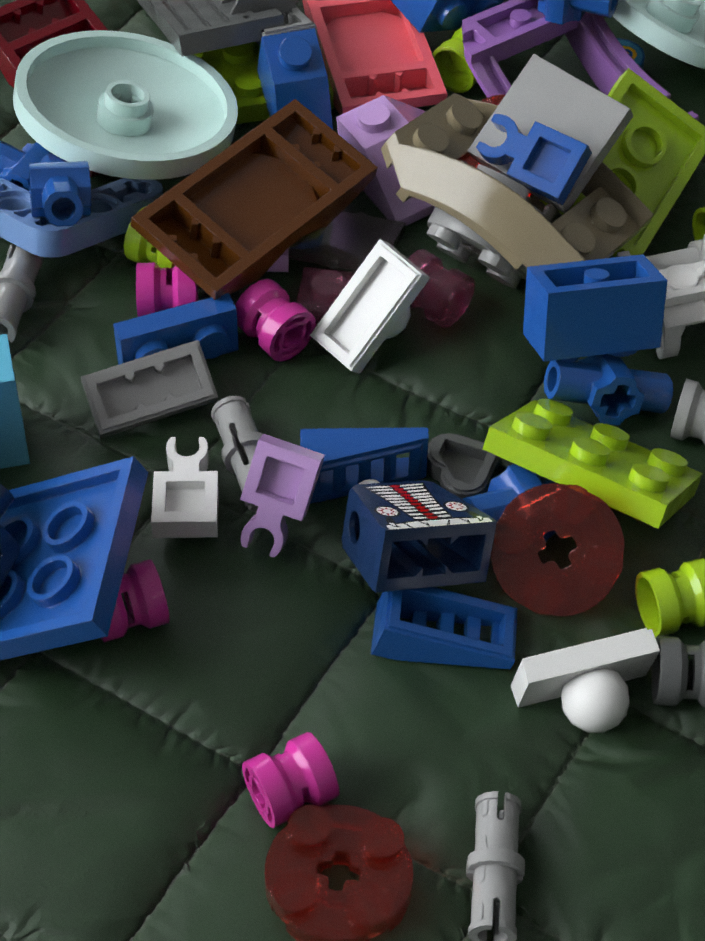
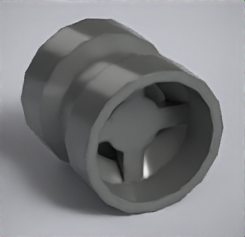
(678, 669)

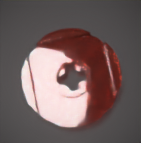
(594, 561)
(343, 836)

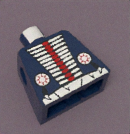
(415, 536)

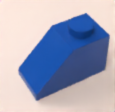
(294, 69)

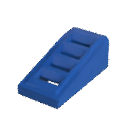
(363, 455)
(418, 643)

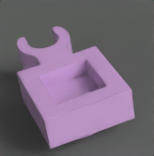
(281, 486)

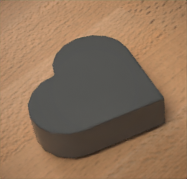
(461, 464)

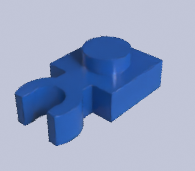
(541, 160)

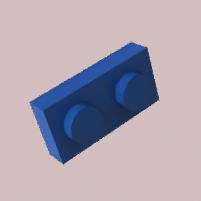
(205, 320)

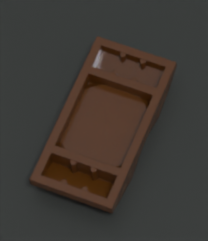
(255, 200)

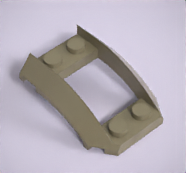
(430, 169)

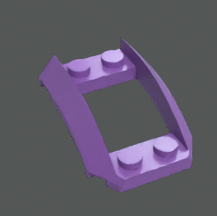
(520, 26)

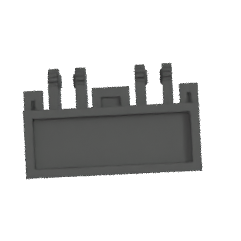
(215, 24)

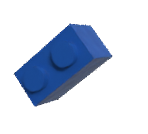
(594, 308)

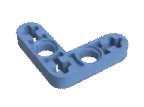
(110, 216)

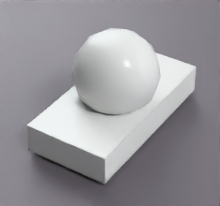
(370, 307)
(588, 678)

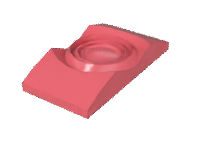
(374, 53)

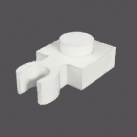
(185, 496)

